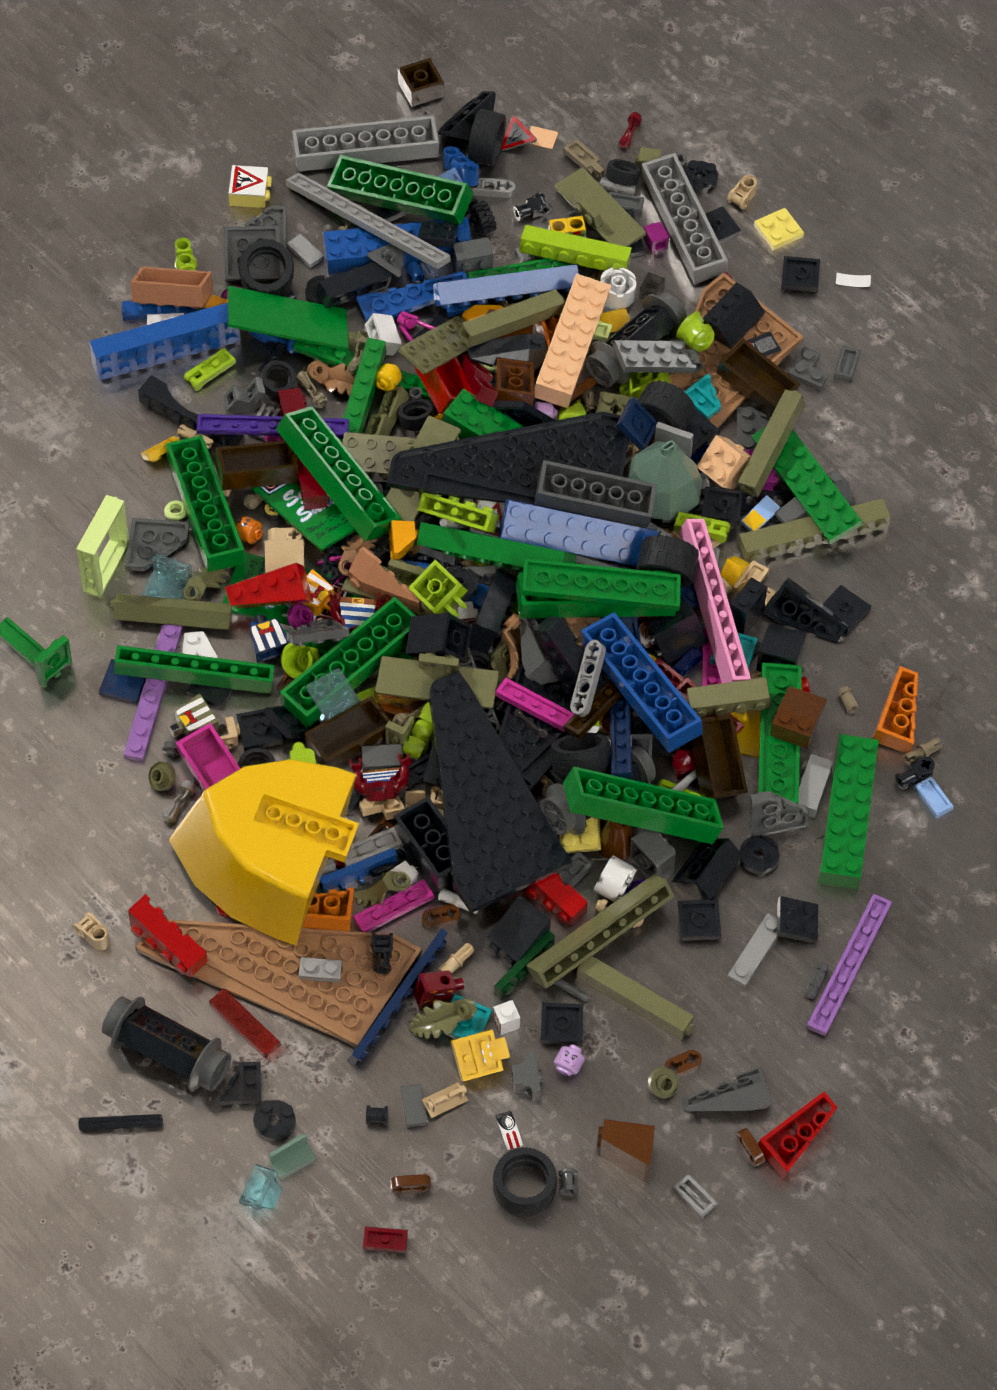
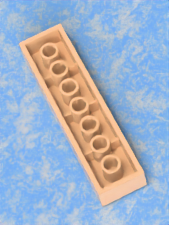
(571, 340)

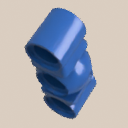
(465, 167)

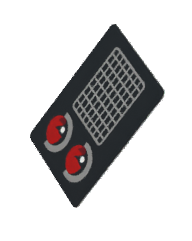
(765, 344)

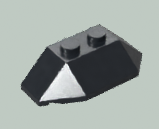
(461, 123)

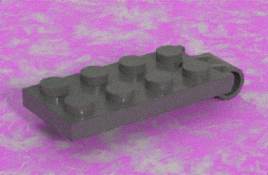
(656, 356)

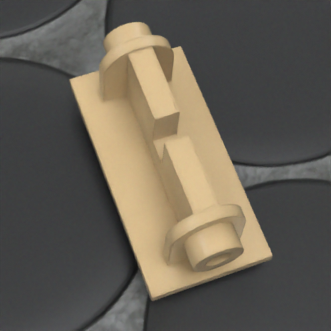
(445, 1099)

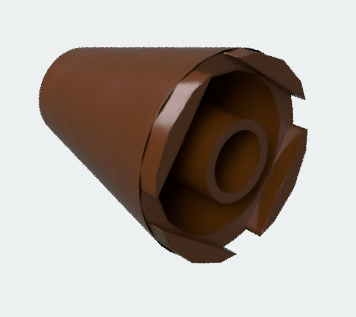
(616, 840)

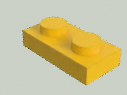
(155, 452)

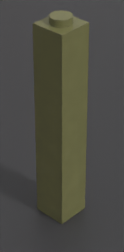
(511, 318)
(771, 443)
(171, 611)
(636, 997)

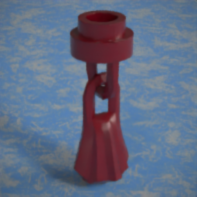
(634, 120)

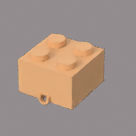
(724, 462)

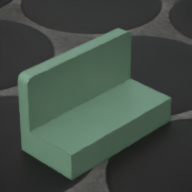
(291, 1157)

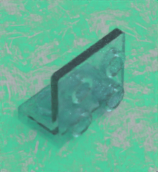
(167, 578)
(332, 694)

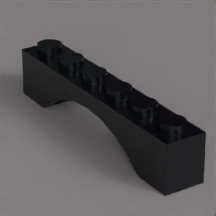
(158, 397)

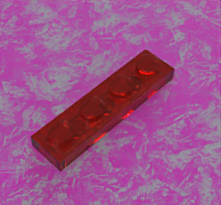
(244, 1023)

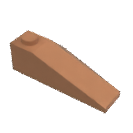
(373, 579)

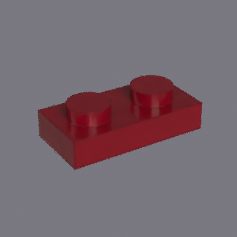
(385, 1239)

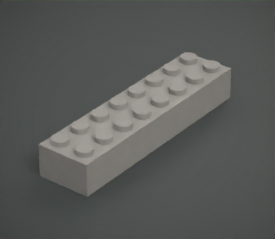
(366, 141)
(684, 218)

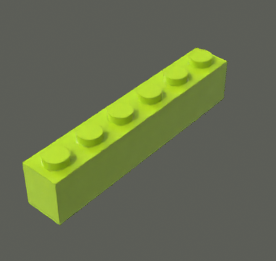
(574, 249)

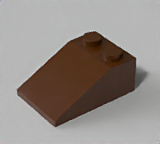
(514, 380)
(797, 717)

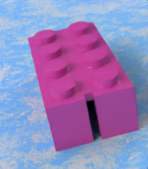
(206, 756)

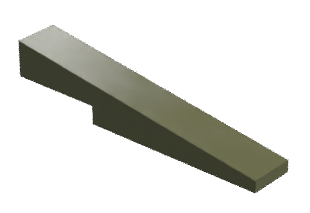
(388, 412)

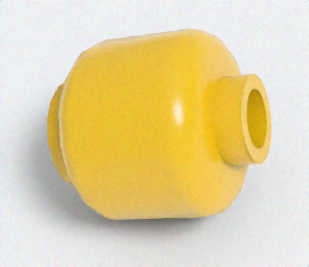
(388, 377)

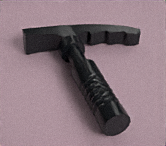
(405, 857)

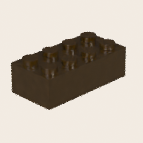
(756, 376)
(256, 465)
(346, 733)
(719, 759)

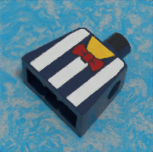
(267, 638)

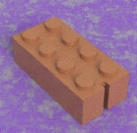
(171, 287)

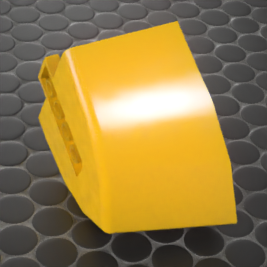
(265, 840)

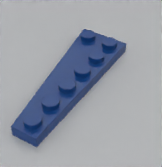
(403, 299)

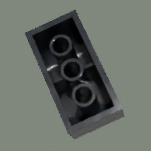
(425, 841)

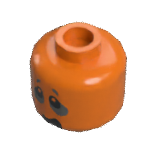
(249, 529)

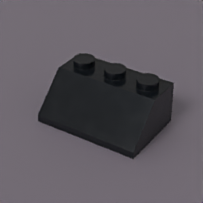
(734, 315)
(707, 868)

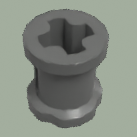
(568, 1181)

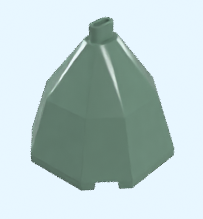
(675, 475)

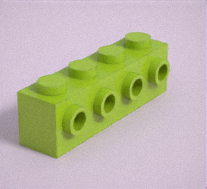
(453, 510)

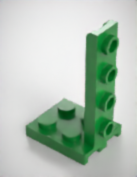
(46, 661)

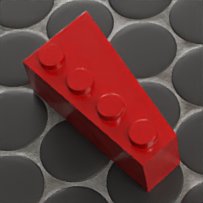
(272, 588)
(558, 898)
(166, 937)
(792, 1137)

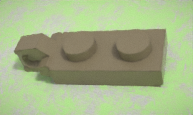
(584, 158)

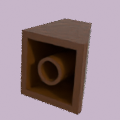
(627, 1146)

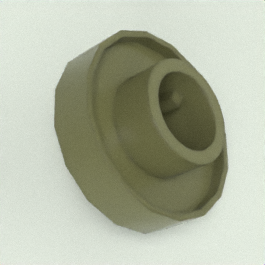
(161, 776)
(663, 1082)

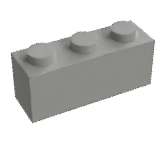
(813, 783)

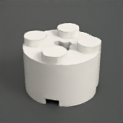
(622, 287)
(615, 879)

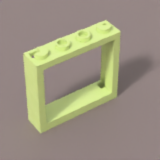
(97, 570)

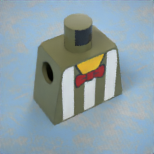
(192, 717)

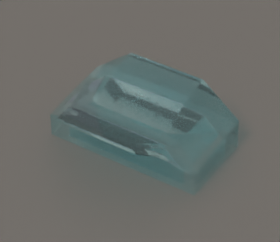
(261, 1189)

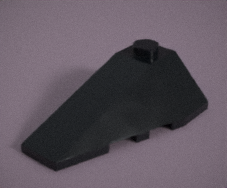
(519, 347)
(801, 610)

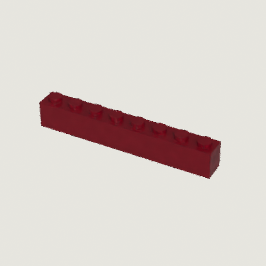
(311, 492)

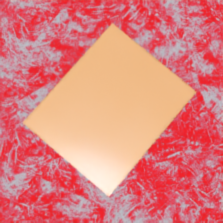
(545, 137)

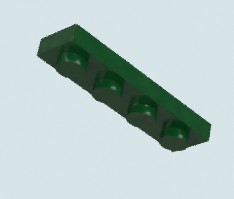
(520, 970)

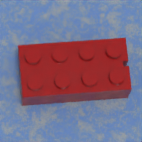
(445, 384)

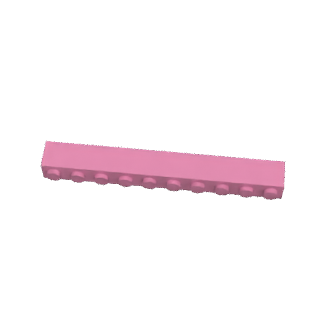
(715, 605)

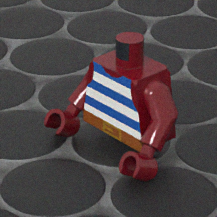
(353, 611)
(381, 783)

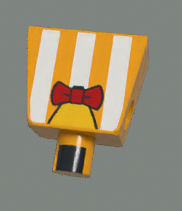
(319, 590)

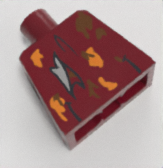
(435, 987)

